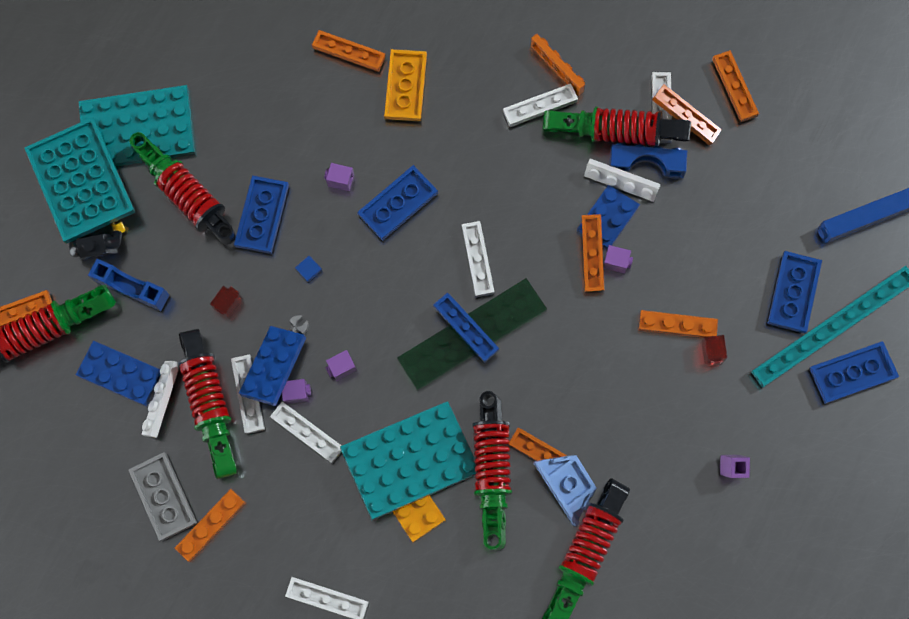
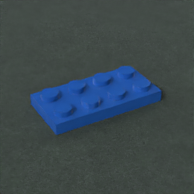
(397, 202)
(261, 214)
(794, 292)
(272, 365)
(854, 372)
(119, 373)

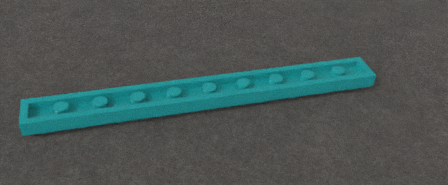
(832, 327)

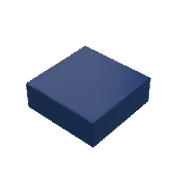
(308, 269)

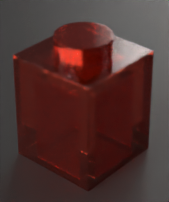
(226, 301)
(714, 350)

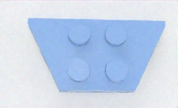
(568, 484)

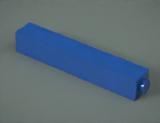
(865, 216)

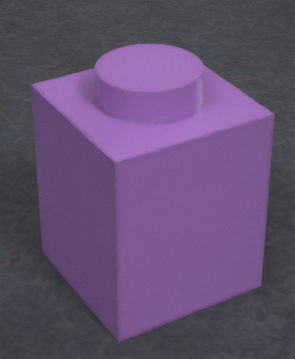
(339, 176)
(618, 259)
(340, 365)
(296, 391)
(735, 466)

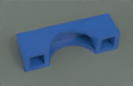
(671, 161)
(127, 285)

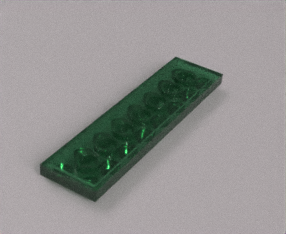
(448, 349)

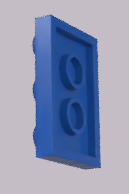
(615, 213)

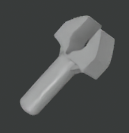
(300, 329)

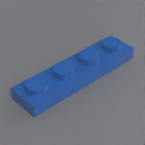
(466, 327)

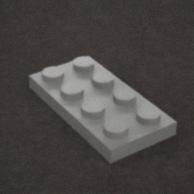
(162, 496)

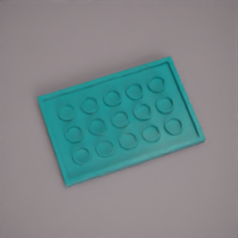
(158, 114)
(79, 180)
(409, 460)

